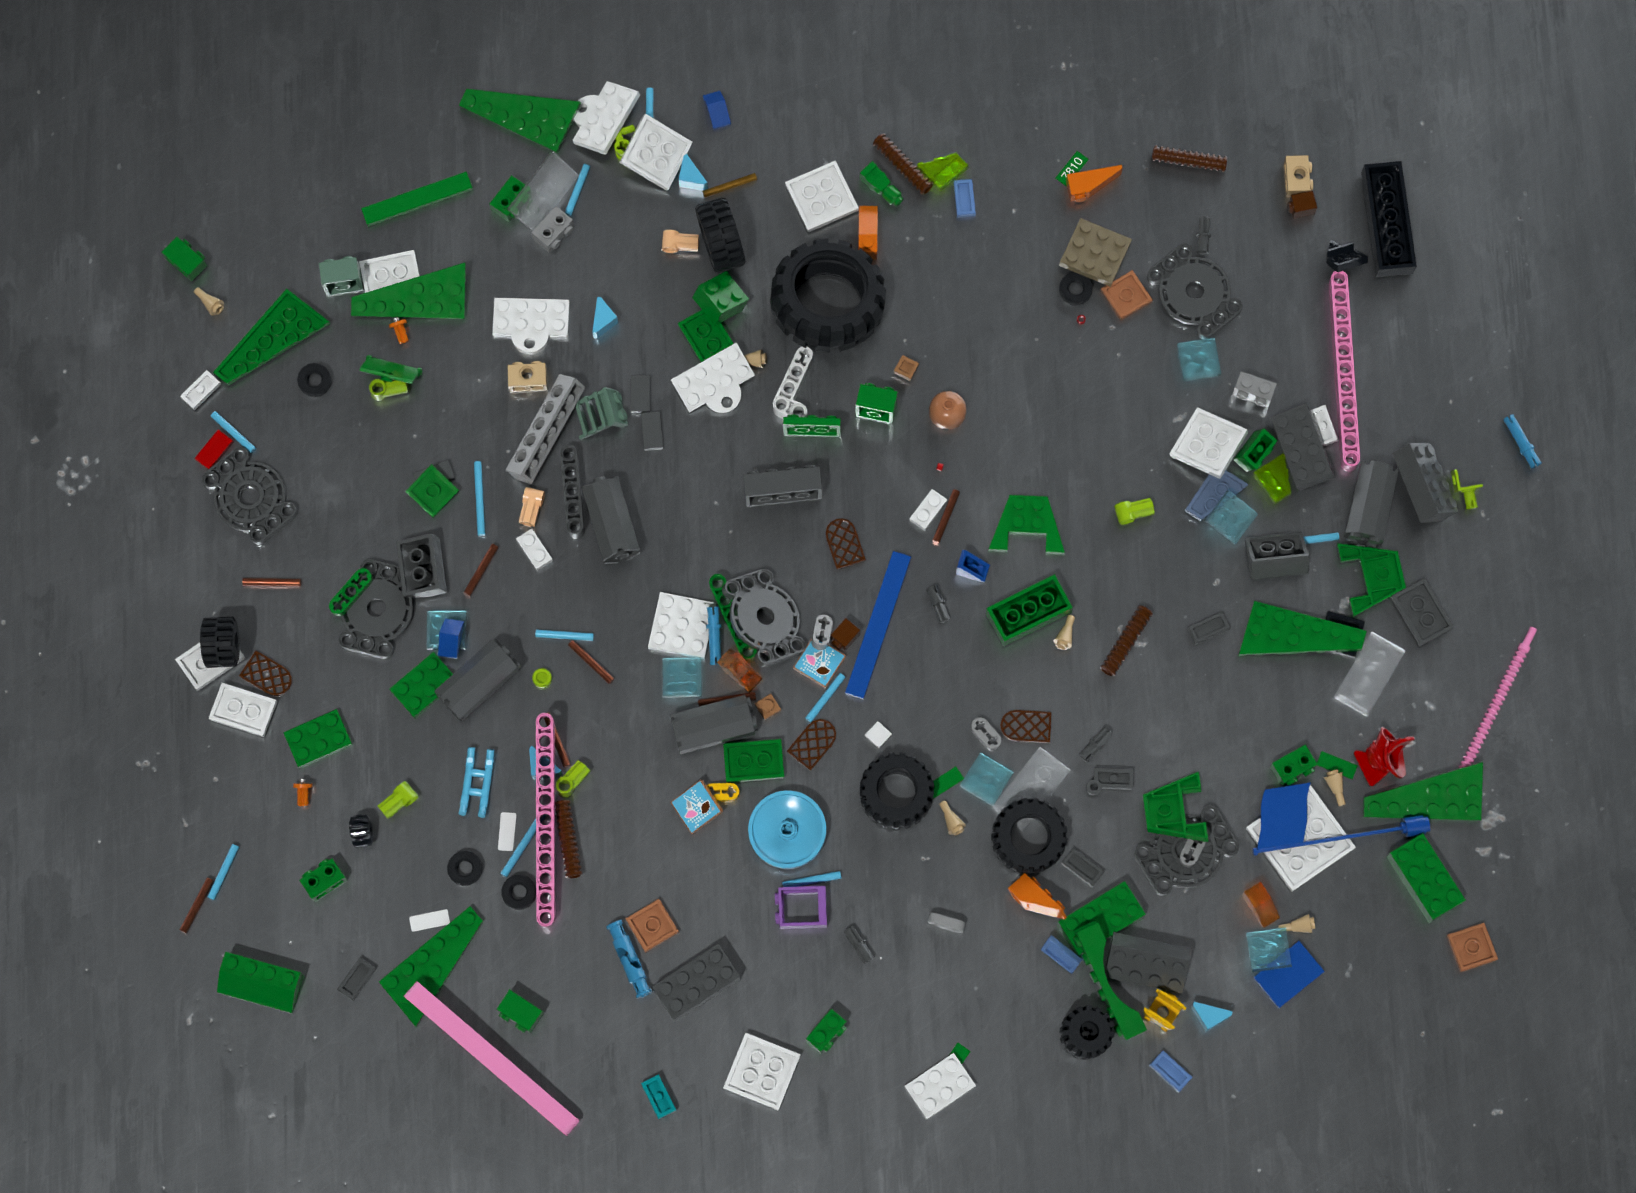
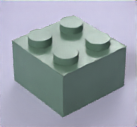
(341, 276)

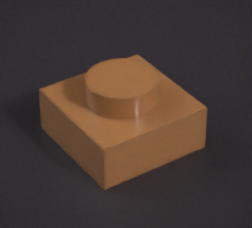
(906, 368)
(768, 707)

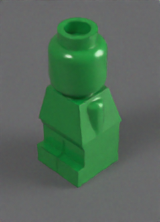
(879, 183)

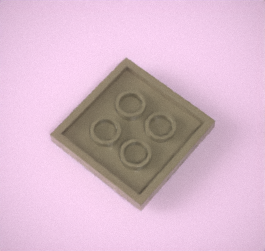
(1095, 252)

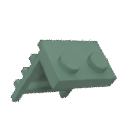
(609, 408)

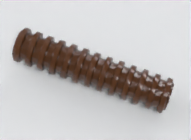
(1189, 158)
(903, 164)
(1126, 640)
(568, 839)

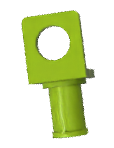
(1468, 492)

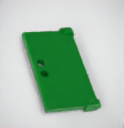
(390, 371)

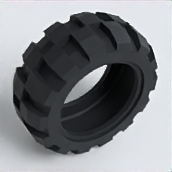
(836, 261)

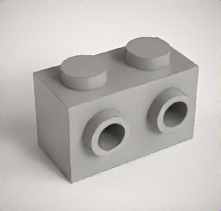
(553, 229)
(1254, 389)

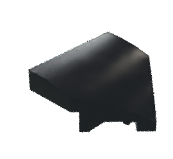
(1344, 256)

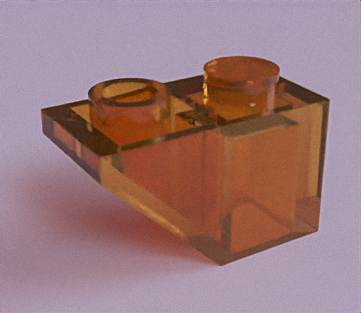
(739, 670)

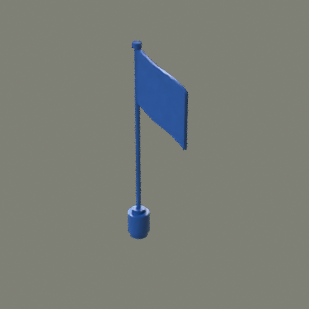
(1286, 821)

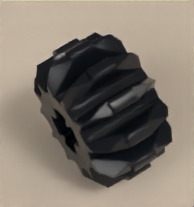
(361, 831)

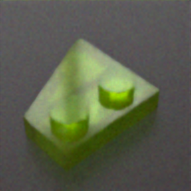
(943, 169)
(1274, 479)

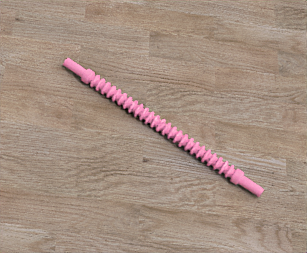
(1523, 648)

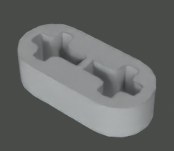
(817, 631)
(982, 737)
(1196, 852)
(946, 922)

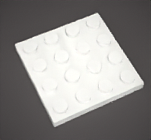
(1304, 862)

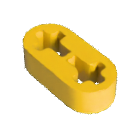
(724, 787)

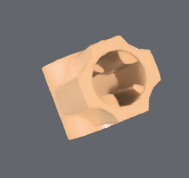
(674, 241)
(532, 501)

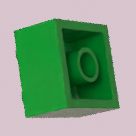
(720, 298)
(876, 403)

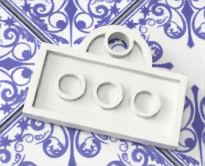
(603, 116)
(531, 320)
(714, 380)

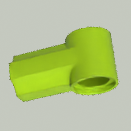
(389, 389)
(1130, 511)
(573, 777)
(401, 797)

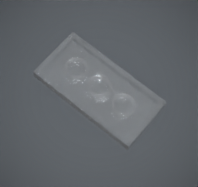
(543, 191)
(1369, 674)
(1036, 780)

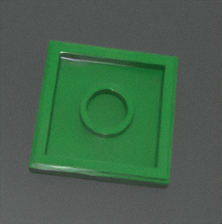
(432, 490)

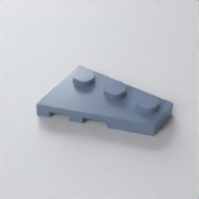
(1211, 493)

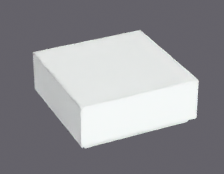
(878, 735)

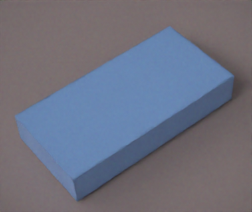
(964, 198)
(1061, 954)
(1170, 1071)

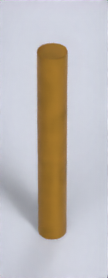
(729, 185)

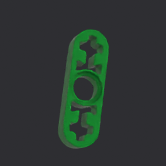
(363, 584)

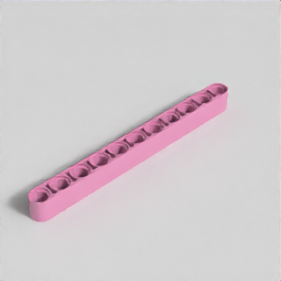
(1346, 379)
(545, 829)
(491, 1058)

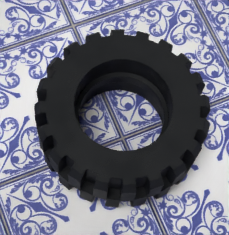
(720, 235)
(904, 766)
(1055, 836)

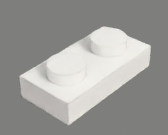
(200, 390)
(1324, 425)
(928, 509)
(534, 549)

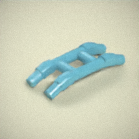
(471, 772)

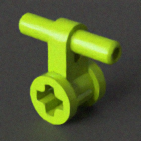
(622, 143)

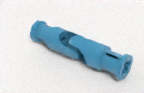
(635, 971)

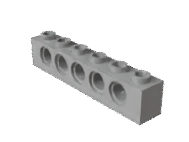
(545, 428)

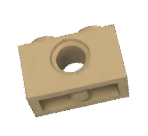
(1297, 165)
(537, 382)

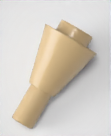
(212, 304)
(756, 358)
(1064, 638)
(1335, 782)
(954, 823)
(1304, 924)

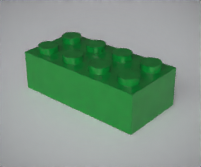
(1029, 610)
(1426, 878)
(1112, 910)

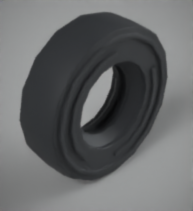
(1073, 299)
(314, 368)
(459, 857)
(521, 903)

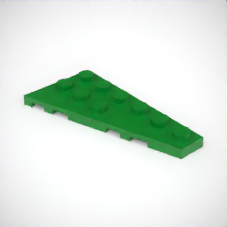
(532, 117)
(426, 296)
(278, 330)
(1289, 632)
(1442, 796)
(432, 962)

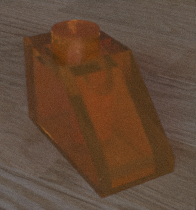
(1261, 904)

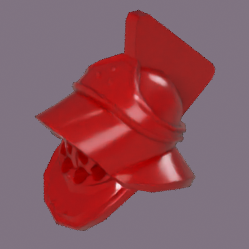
(1383, 757)

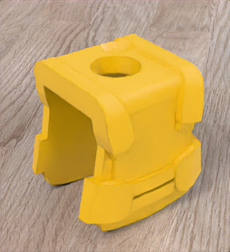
(1168, 1001)

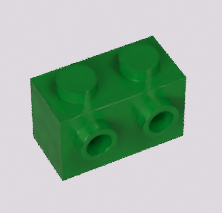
(505, 197)
(184, 258)
(1255, 450)
(1293, 766)
(323, 879)
(519, 1011)
(826, 1031)

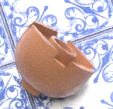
(947, 410)

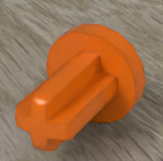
(398, 326)
(302, 792)

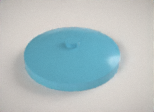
(787, 829)

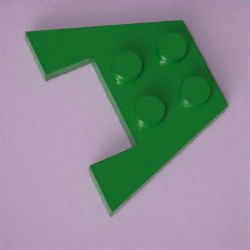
(1027, 516)
(1380, 573)
(1166, 810)

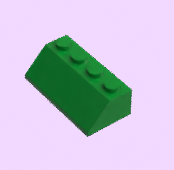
(259, 982)

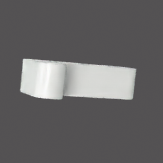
(794, 382)

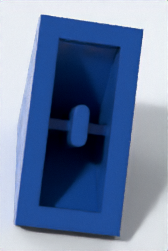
(717, 109)
(972, 567)
(450, 638)

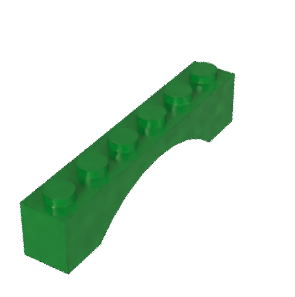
(1092, 943)

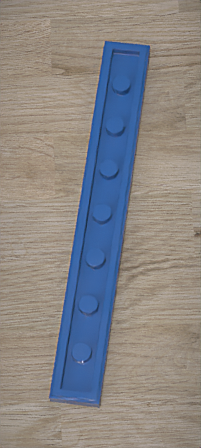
(878, 625)

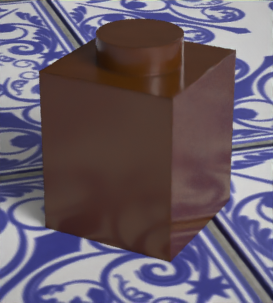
(1302, 205)
(845, 635)

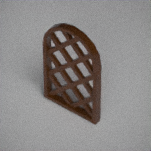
(850, 563)
(256, 653)
(1022, 712)
(813, 739)

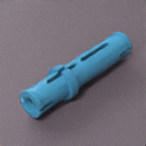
(1525, 447)
(714, 634)

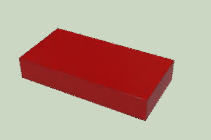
(214, 449)

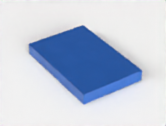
(1287, 982)

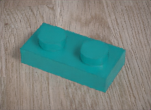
(658, 1096)

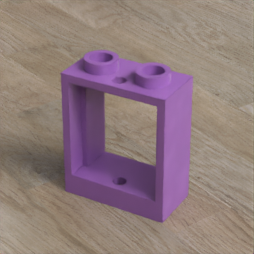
(779, 900)

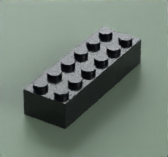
(1388, 219)

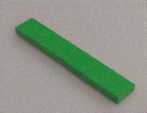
(417, 199)

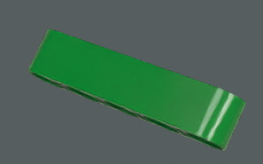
(725, 612)

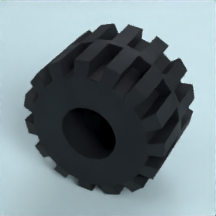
(219, 642)
(1089, 1019)

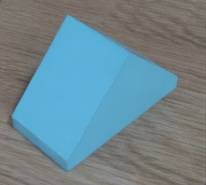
(690, 176)
(603, 319)
(544, 762)
(1209, 1015)

